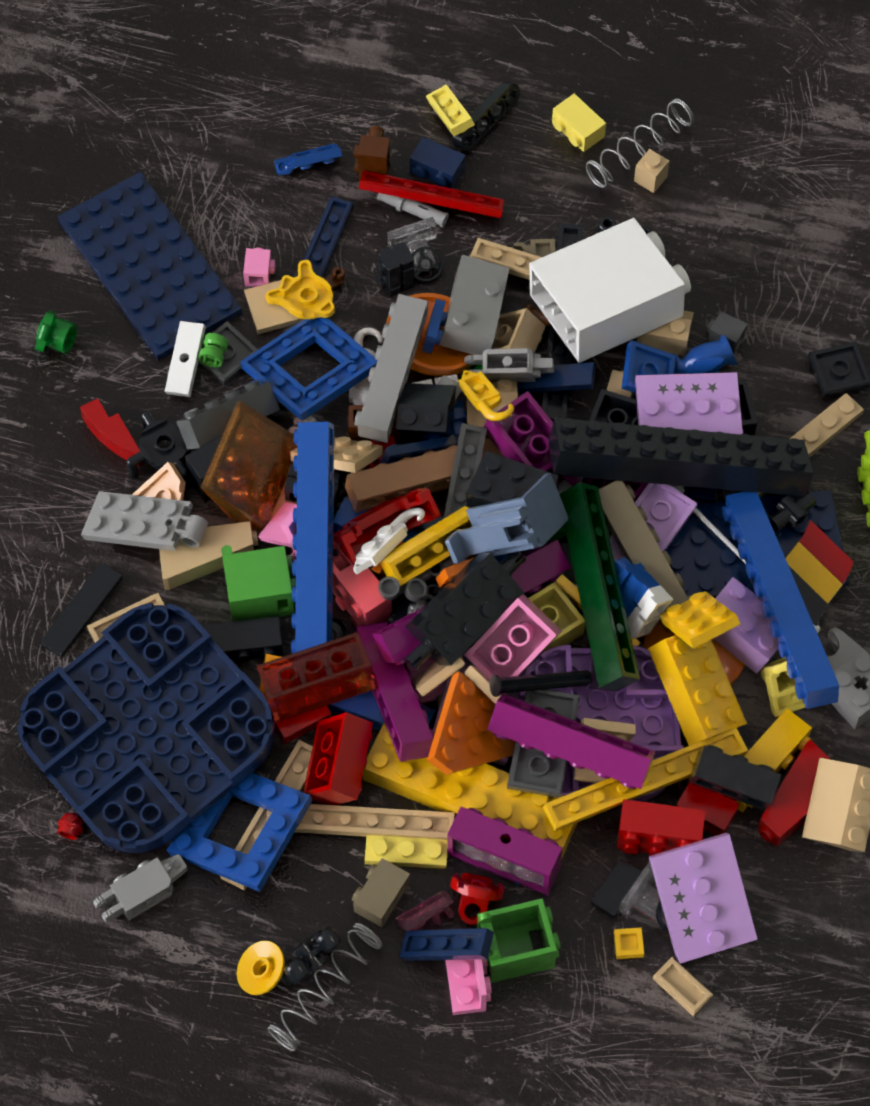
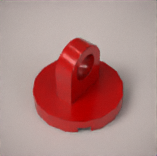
(475, 890)

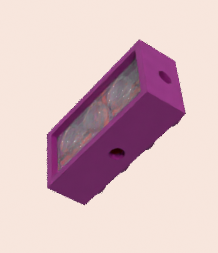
(504, 850)

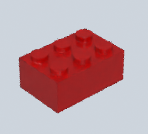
(338, 759)
(657, 827)

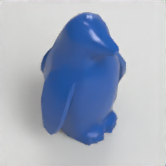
(706, 358)

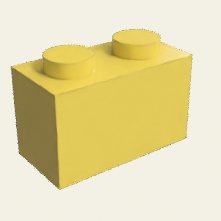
(578, 122)

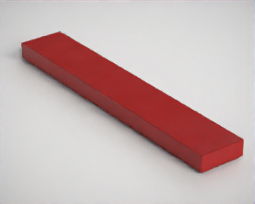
(431, 194)

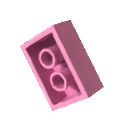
(513, 640)

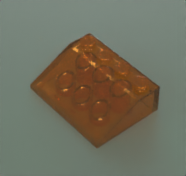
(249, 467)

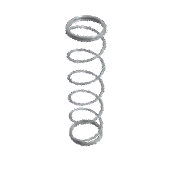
(602, 169)
(278, 1033)

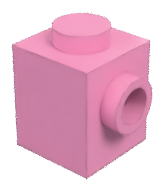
(258, 267)

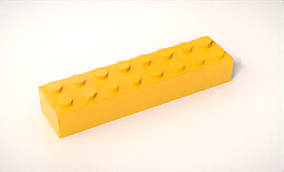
(476, 788)

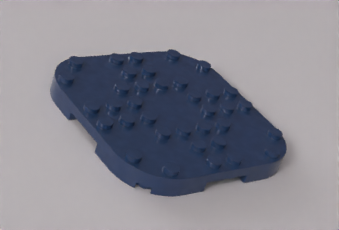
(146, 727)

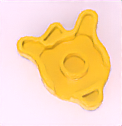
(305, 295)

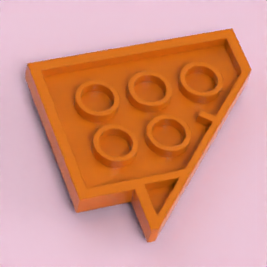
(462, 731)

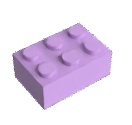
(752, 639)

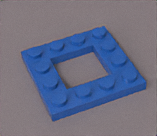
(301, 400)
(250, 870)

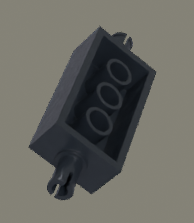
(464, 609)

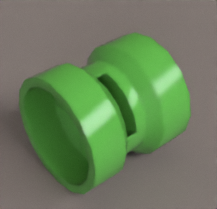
(213, 350)

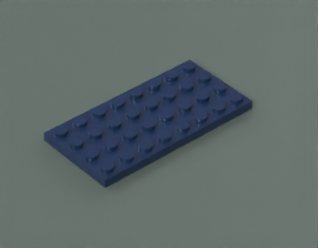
(148, 263)
(710, 564)

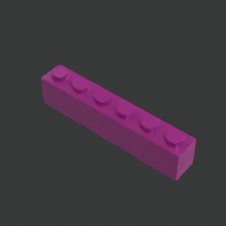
(397, 701)
(571, 741)

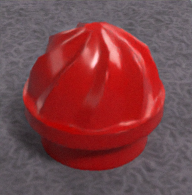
(70, 826)

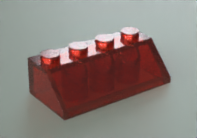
(317, 677)

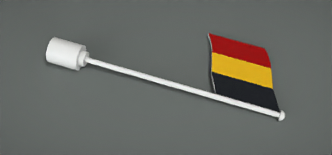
(814, 562)

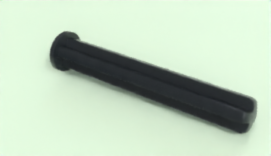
(539, 682)

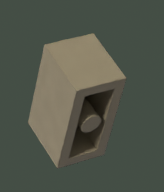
(381, 892)

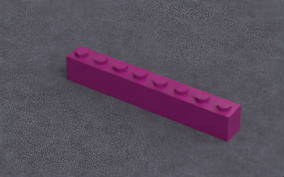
(540, 565)

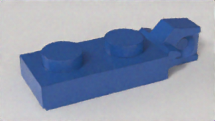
(306, 158)

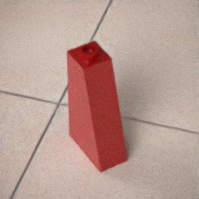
(792, 797)

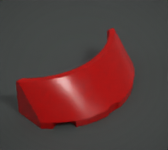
(365, 526)

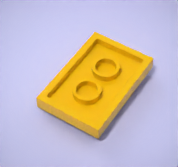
(699, 619)

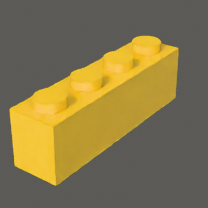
(424, 549)
(779, 744)

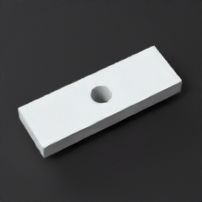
(187, 345)

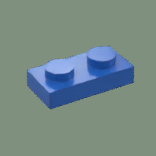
(433, 333)

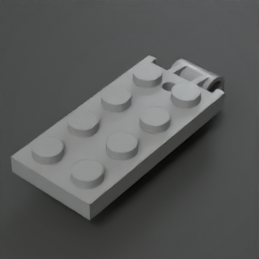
(143, 522)

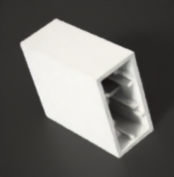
(608, 289)

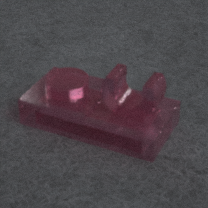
(433, 906)

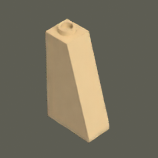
(192, 563)

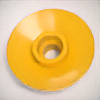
(260, 968)

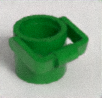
(55, 333)

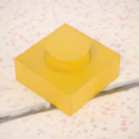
(628, 943)

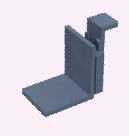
(511, 523)

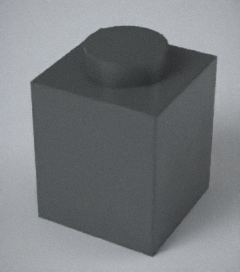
(730, 326)

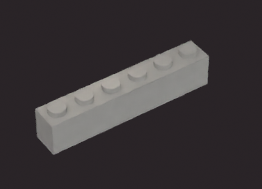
(392, 368)

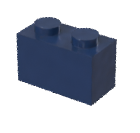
(437, 163)

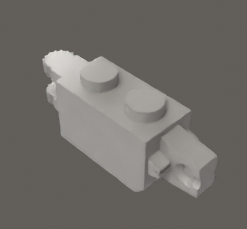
(142, 887)

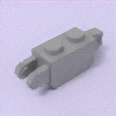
(511, 364)

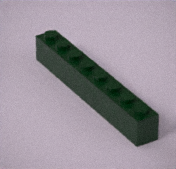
(599, 588)

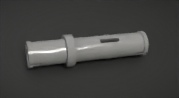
(416, 208)

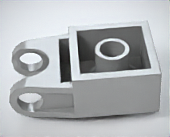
(852, 671)

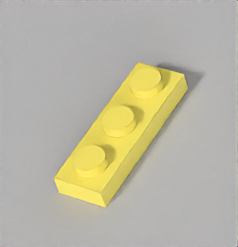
(450, 110)
(407, 851)

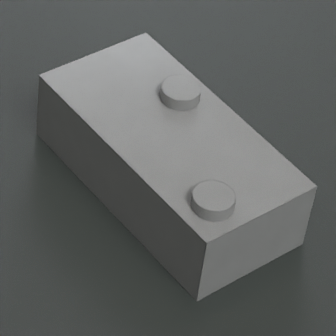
(474, 306)

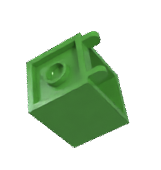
(259, 583)
(511, 945)

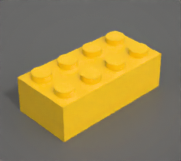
(697, 688)

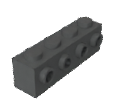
(209, 423)

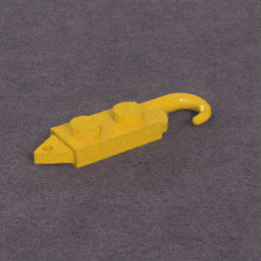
(483, 395)

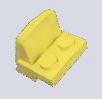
(780, 688)

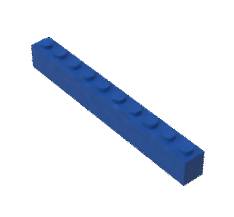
(314, 535)
(781, 600)

